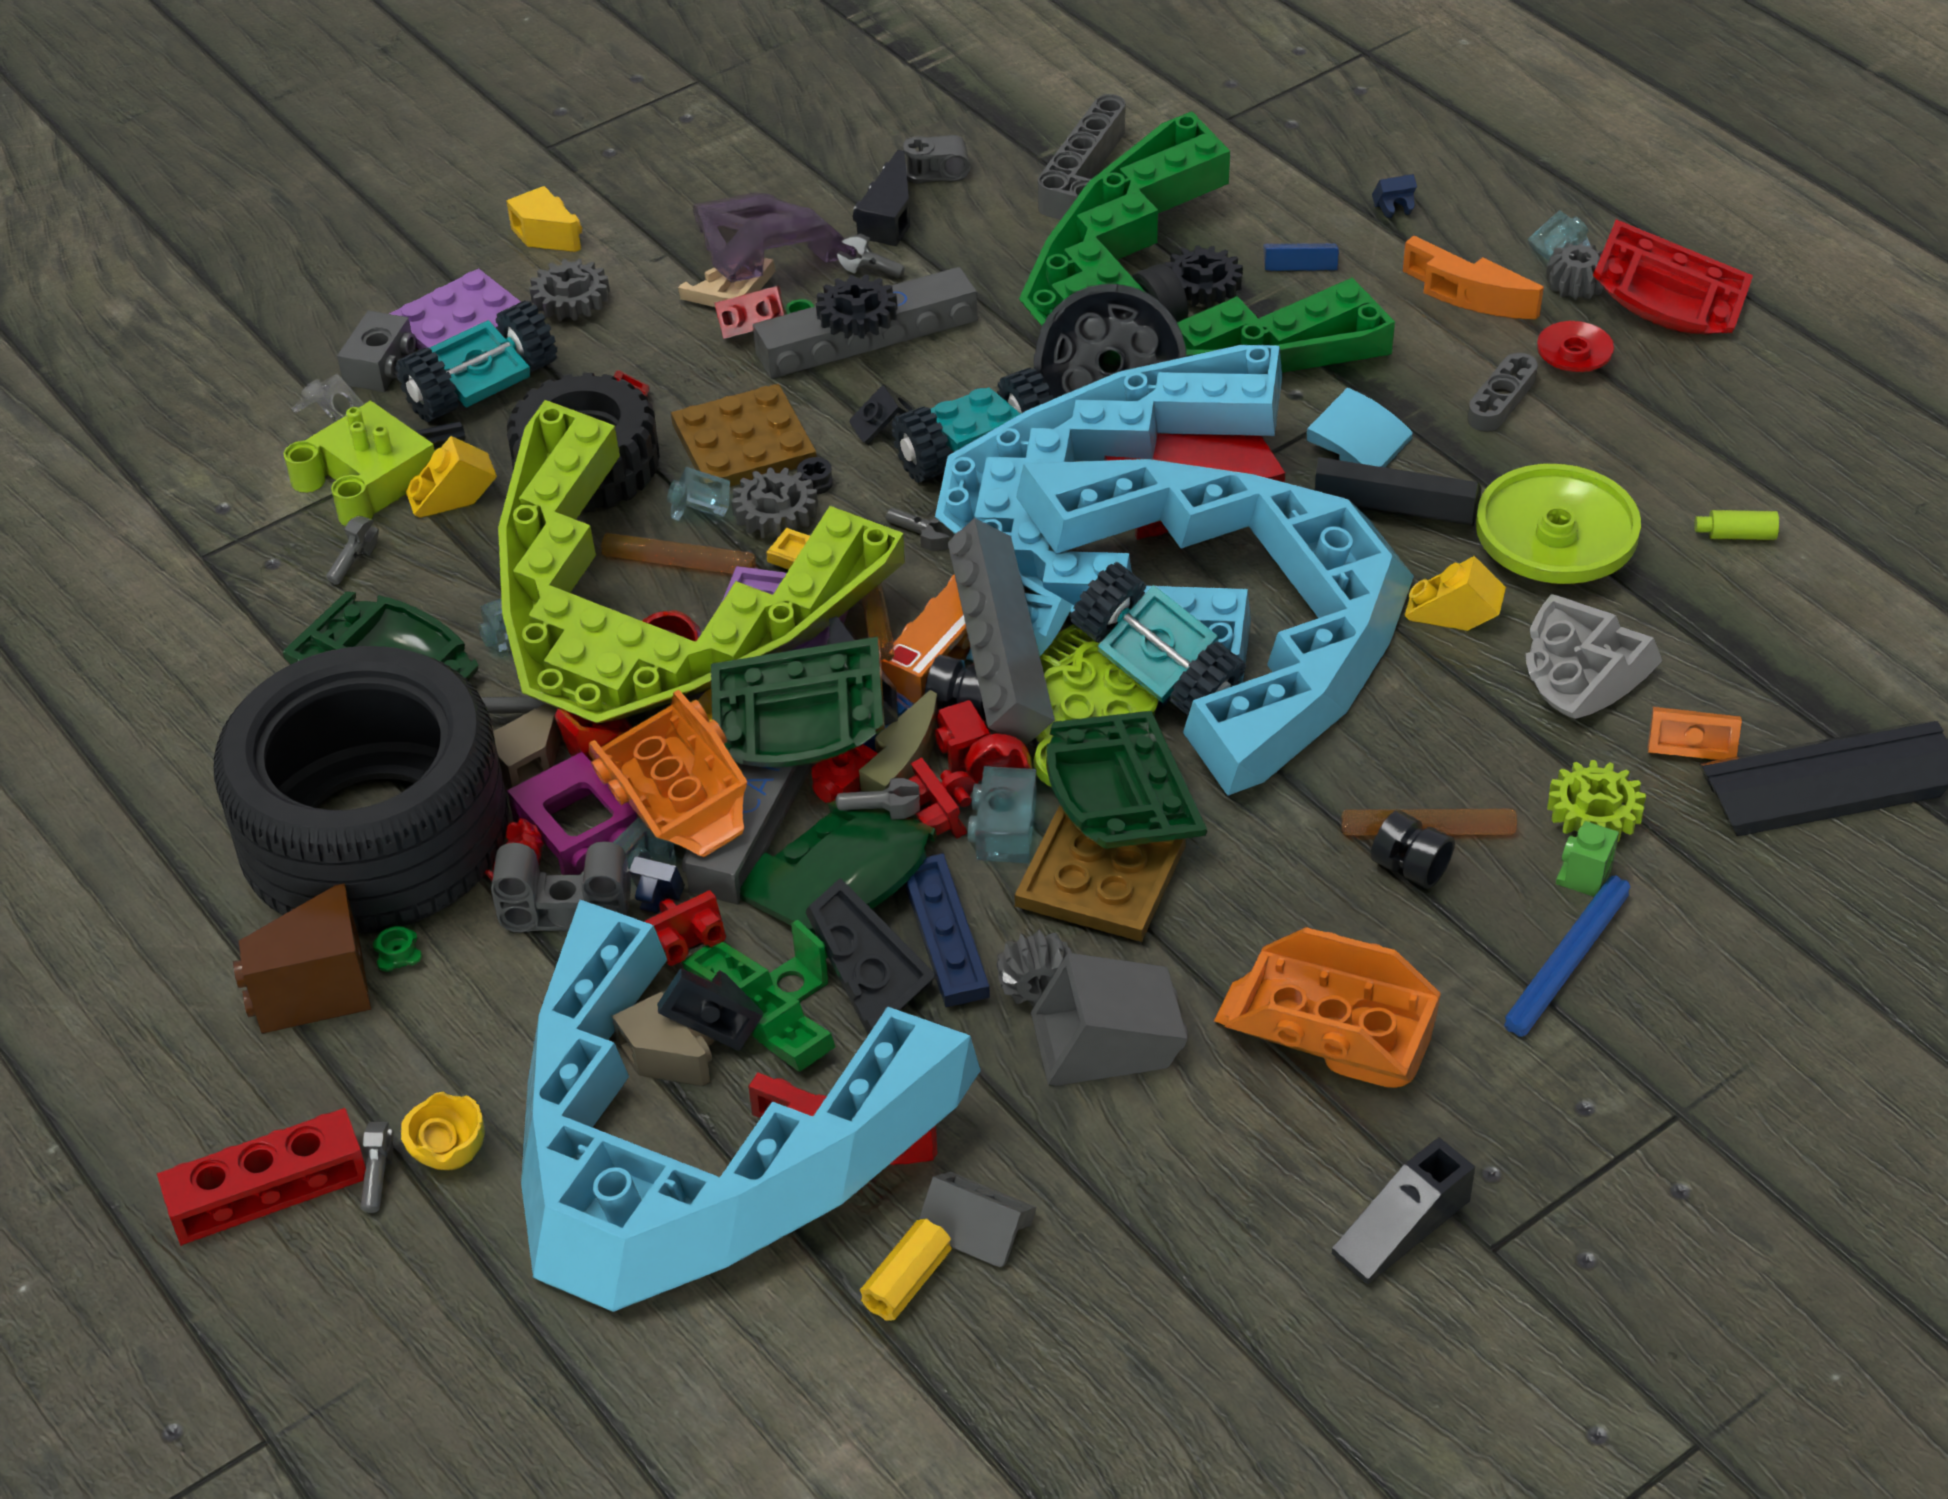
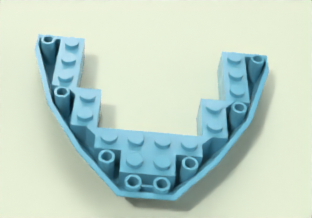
(1118, 417)
(1316, 540)
(635, 1223)

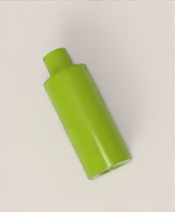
(1739, 524)

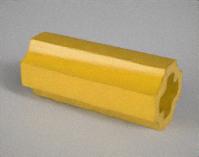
(905, 1269)

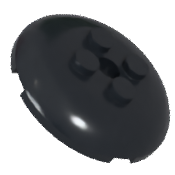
(1102, 321)

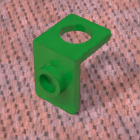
(807, 964)

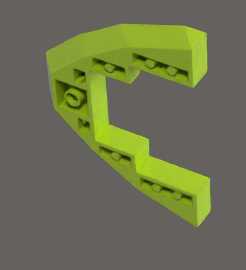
(614, 664)

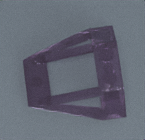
(777, 226)

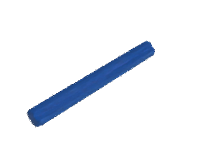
(1566, 956)

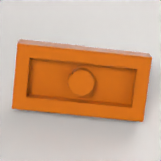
(1694, 734)

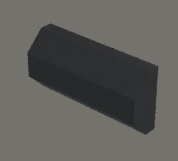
(1399, 491)

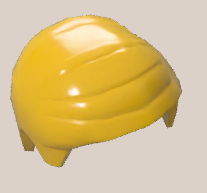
(444, 1131)

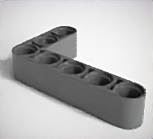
(1081, 155)

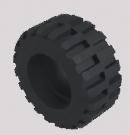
(610, 402)

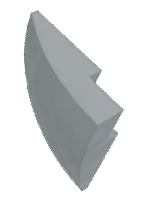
(1586, 657)

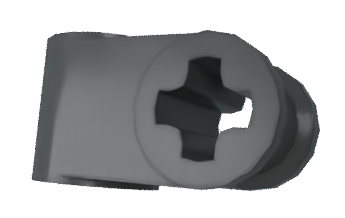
(938, 157)

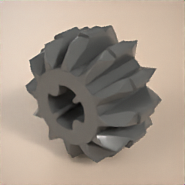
(1572, 271)
(1030, 965)

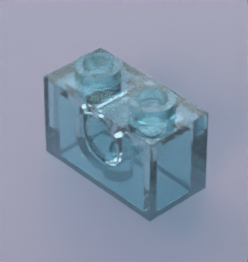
(1004, 814)

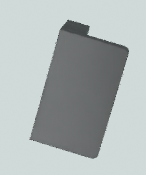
(976, 1216)

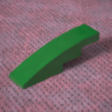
(783, 1023)

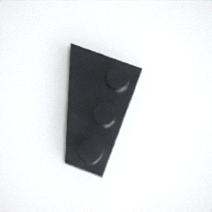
(866, 954)

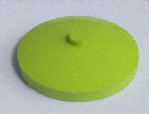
(1558, 523)

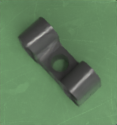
(544, 902)

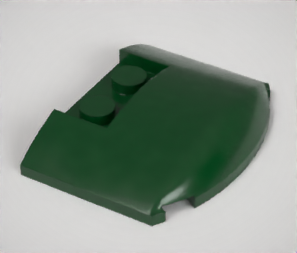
(381, 624)
(799, 703)
(1120, 781)
(858, 846)

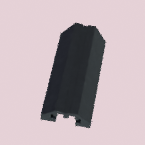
(1831, 777)

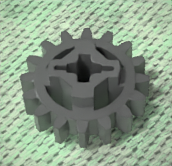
(569, 289)
(774, 502)

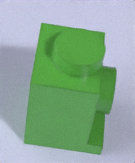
(1588, 859)

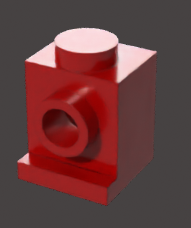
(957, 731)
(840, 773)

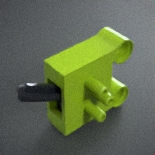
(367, 456)

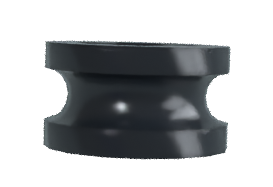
(818, 471)

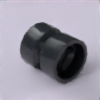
(954, 683)
(1406, 846)

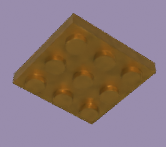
(743, 434)
(1094, 885)

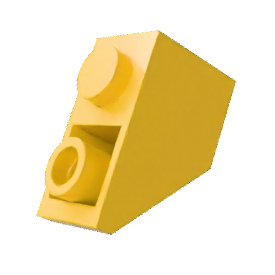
(544, 221)
(451, 479)
(1457, 597)

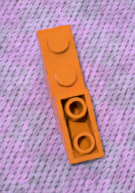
(1475, 287)

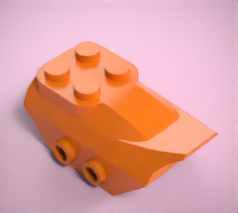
(677, 777)
(1339, 1002)

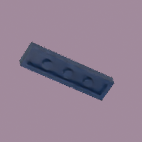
(946, 933)

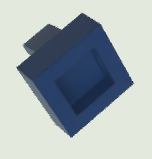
(1395, 191)
(655, 883)

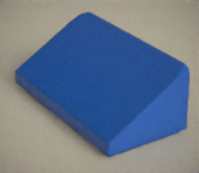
(1300, 257)

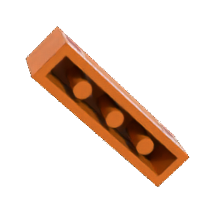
(933, 633)

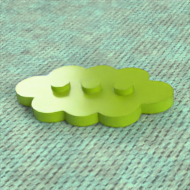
(1089, 690)

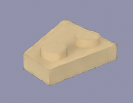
(719, 288)

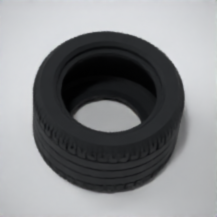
(350, 722)

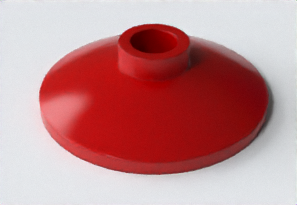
(1575, 346)

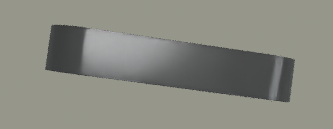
(1503, 404)

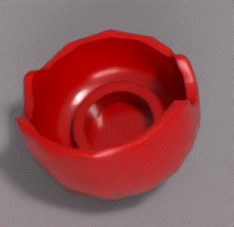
(996, 751)

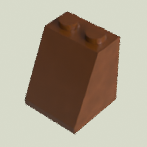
(304, 965)

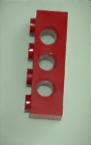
(262, 1176)

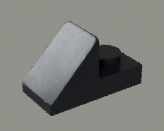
(711, 1008)

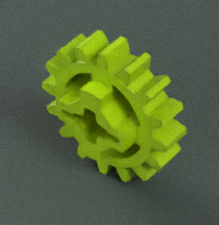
(1596, 798)

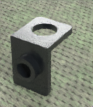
(878, 413)

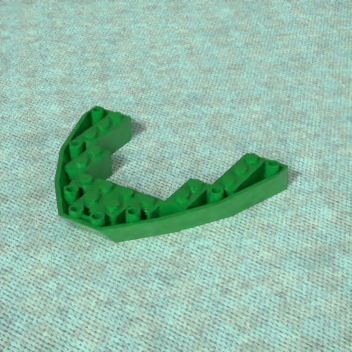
(1120, 216)

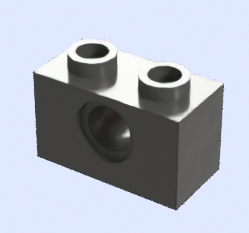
(373, 350)

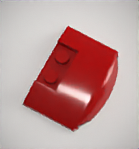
(1670, 282)

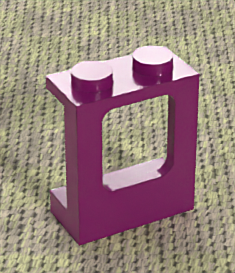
(557, 789)

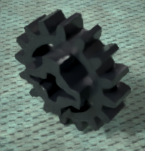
(1207, 274)
(856, 306)

